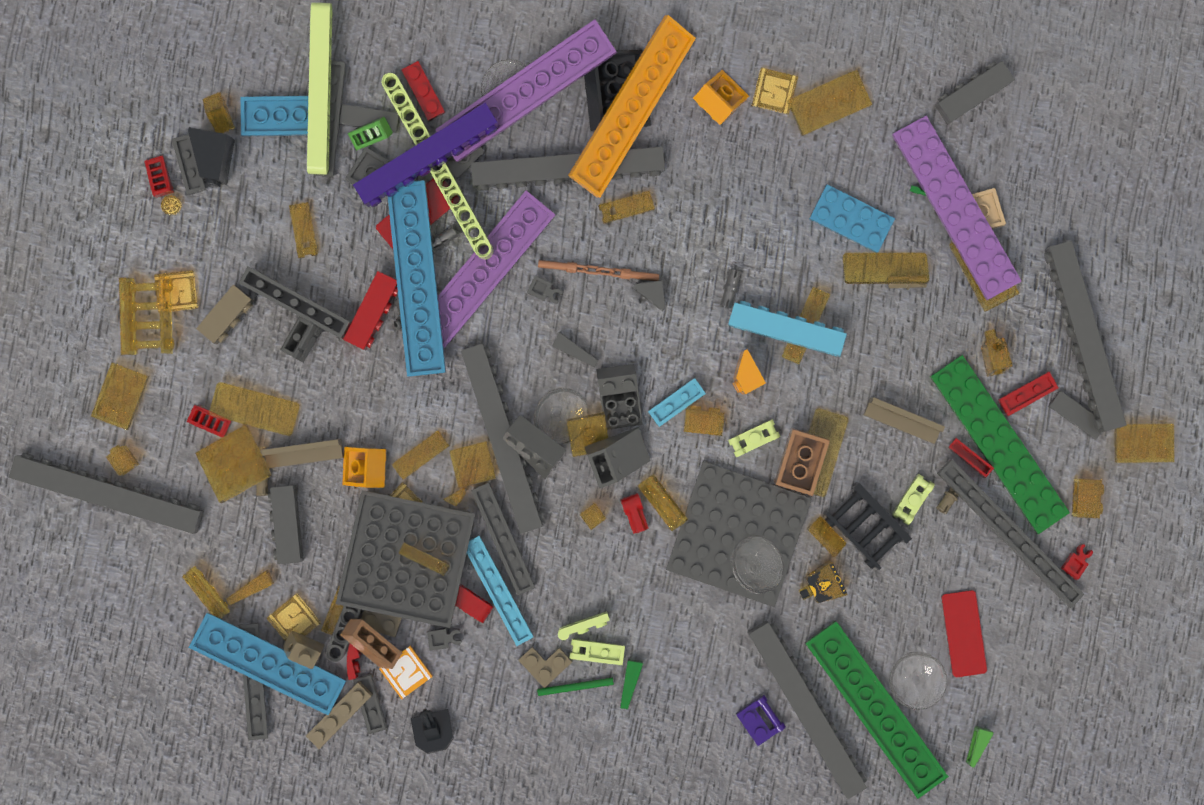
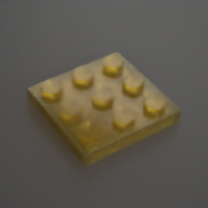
(233, 464)

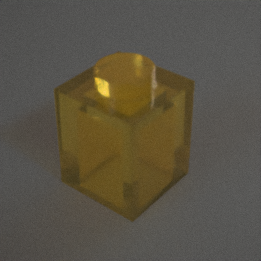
(122, 460)
(592, 516)

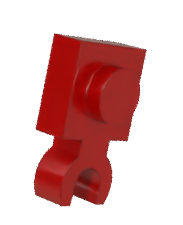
(1076, 563)

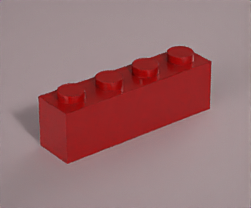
(371, 311)

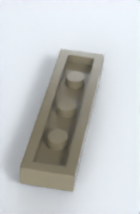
(339, 715)

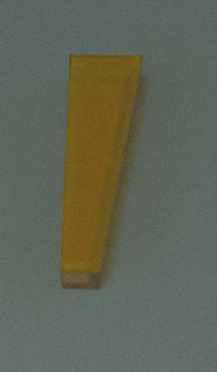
(424, 559)
(259, 583)
(332, 616)

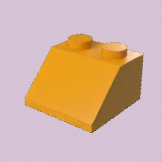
(721, 97)
(747, 375)
(364, 467)

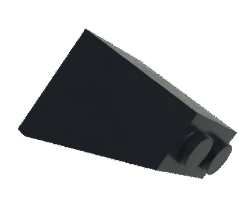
(212, 155)

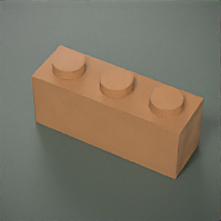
(371, 643)

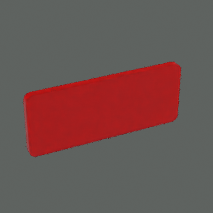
(437, 208)
(964, 633)

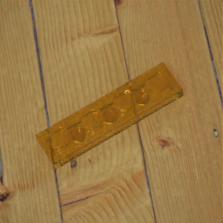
(812, 312)

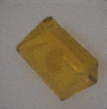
(456, 498)
(826, 536)

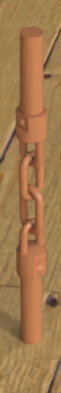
(571, 267)

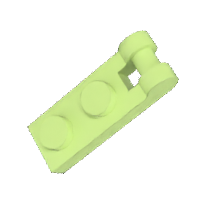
(582, 626)
(597, 652)

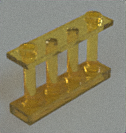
(128, 321)

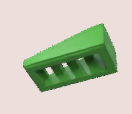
(380, 127)
(979, 742)

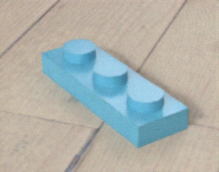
(676, 402)

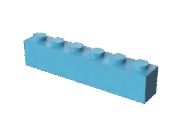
(787, 329)

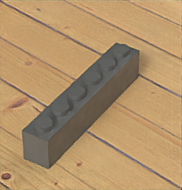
(295, 302)

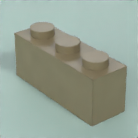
(225, 315)

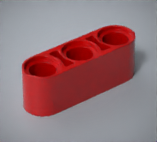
(473, 604)

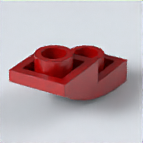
(353, 667)

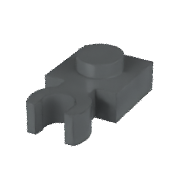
(541, 289)
(440, 639)

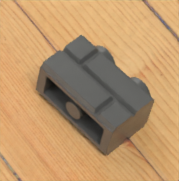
(301, 339)

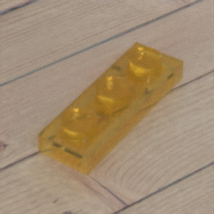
(420, 455)
(662, 502)
(206, 593)

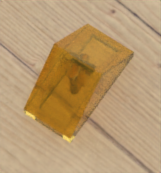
(218, 113)

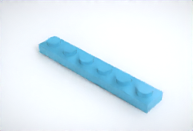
(498, 591)

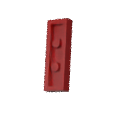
(423, 91)
(1028, 393)

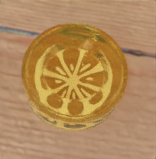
(171, 205)

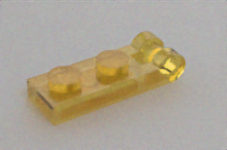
(627, 207)
(303, 229)

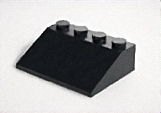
(605, 82)

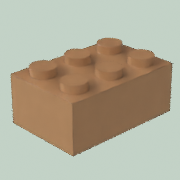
(801, 461)

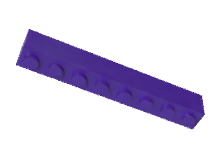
(426, 155)

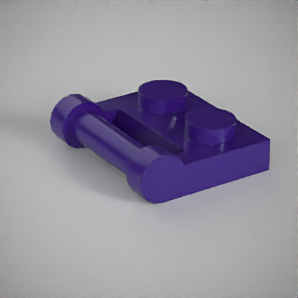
(754, 723)

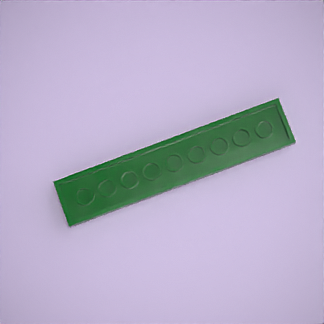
(999, 444)
(876, 709)

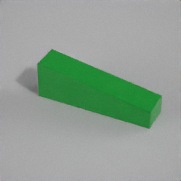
(631, 677)

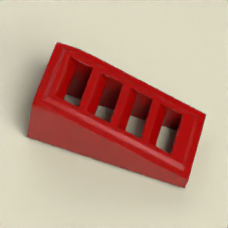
(167, 181)
(191, 419)

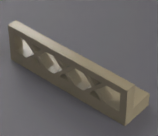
(903, 420)
(303, 453)

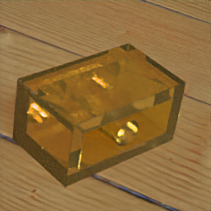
(703, 422)
(1087, 498)

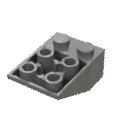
(619, 396)
(617, 456)

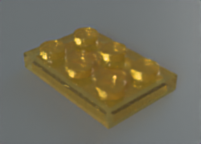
(120, 396)
(1144, 443)

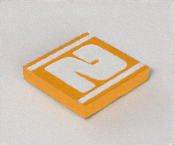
(407, 673)

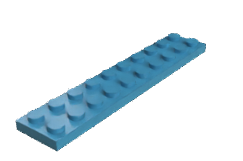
(416, 280)

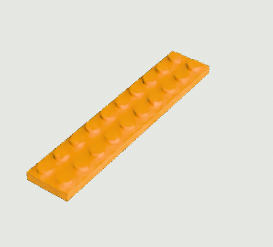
(632, 106)

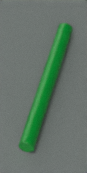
(575, 686)

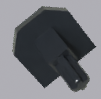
(432, 730)

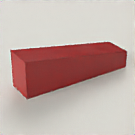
(971, 458)

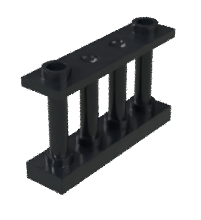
(872, 507)

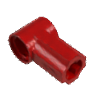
(633, 509)

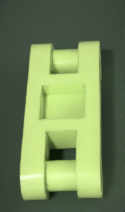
(754, 438)
(913, 499)

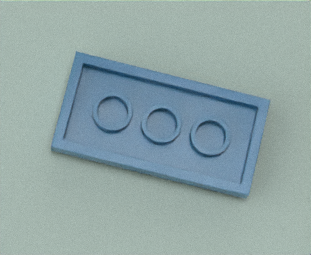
(274, 116)
(852, 218)

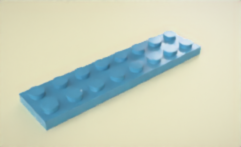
(266, 663)

